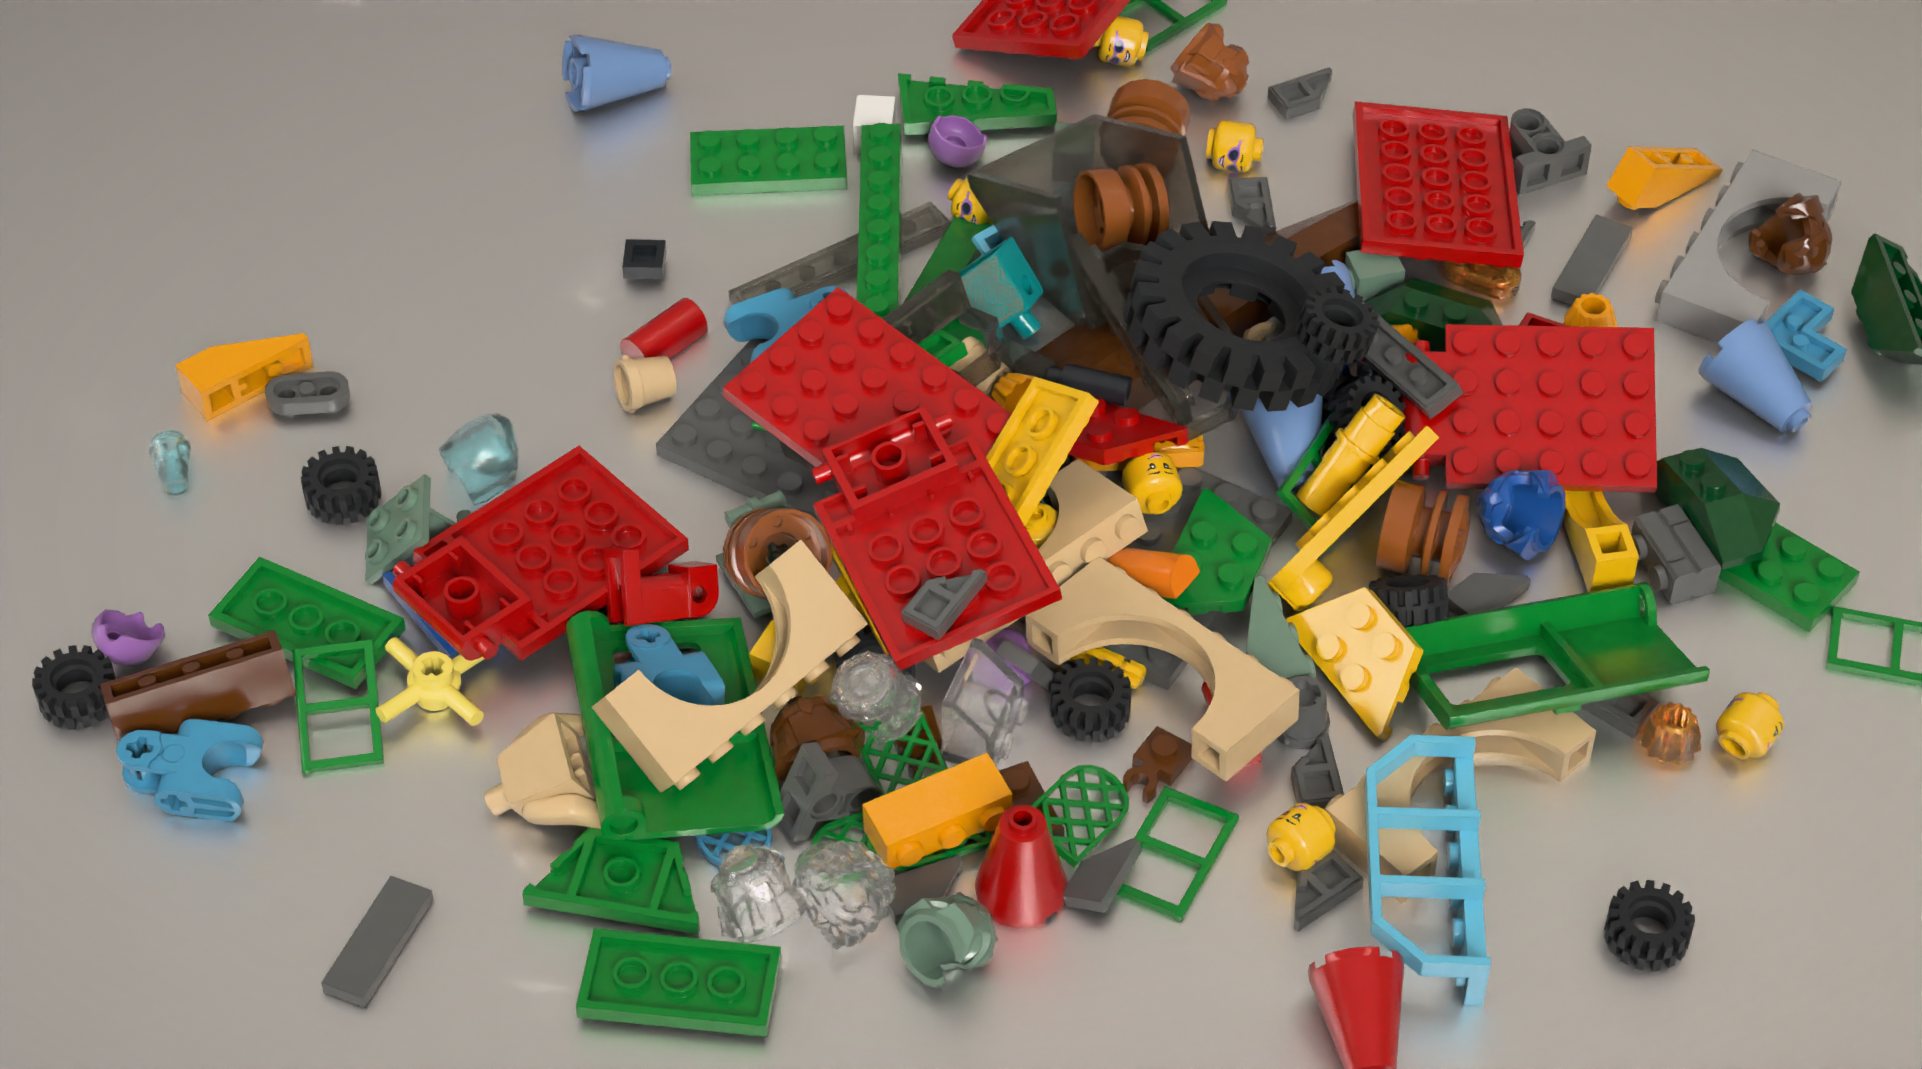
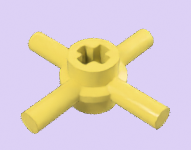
(431, 683)

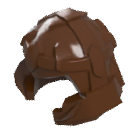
(1795, 238)
(809, 722)

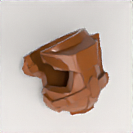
(1211, 66)

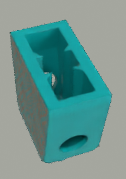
(1004, 287)

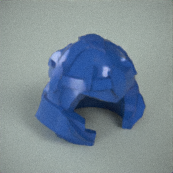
(1523, 511)

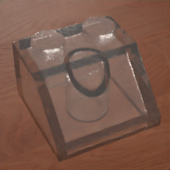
(982, 707)

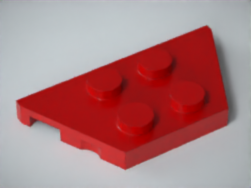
(1123, 433)

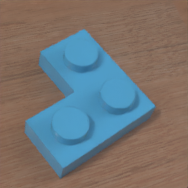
(1797, 333)

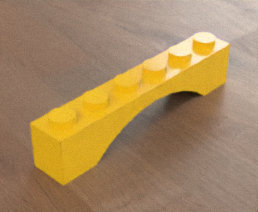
(1599, 541)

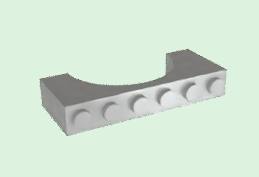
(1701, 292)

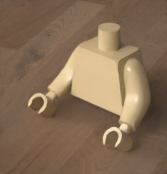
(546, 775)

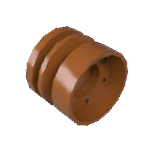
(1151, 105)
(1120, 205)
(779, 527)
(1423, 531)

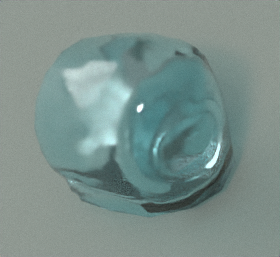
(483, 456)

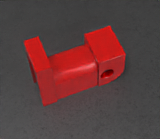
(683, 592)

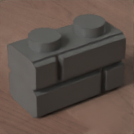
(1675, 555)

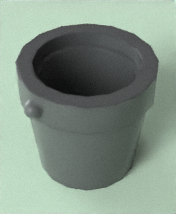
(1312, 715)

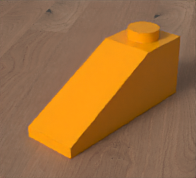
(1659, 174)
(239, 371)

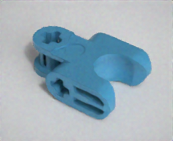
(770, 315)
(681, 675)
(183, 765)

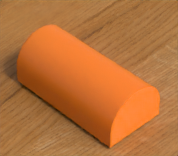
(1162, 571)

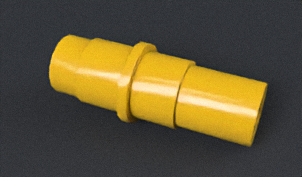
(1351, 454)

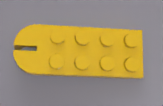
(1038, 441)
(1304, 575)

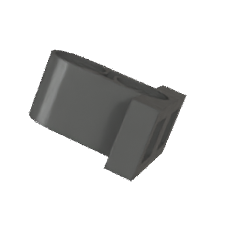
(1542, 154)
(823, 790)

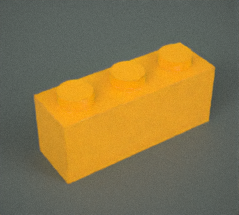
(936, 811)

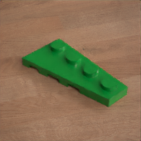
(984, 106)

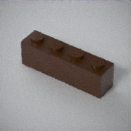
(200, 687)

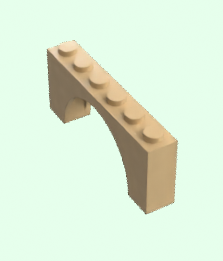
(1092, 522)
(1111, 608)
(675, 736)
(1542, 740)

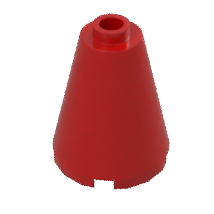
(1021, 871)
(1361, 1004)

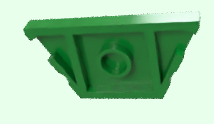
(1227, 553)
(619, 882)

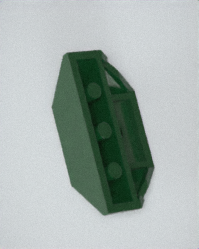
(1889, 301)
(1430, 308)
(1721, 502)

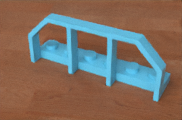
(1463, 856)

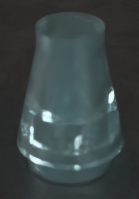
(171, 459)

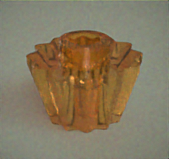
(1671, 734)

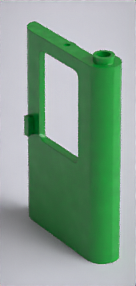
(728, 796)

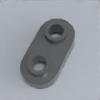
(307, 393)

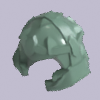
(945, 936)

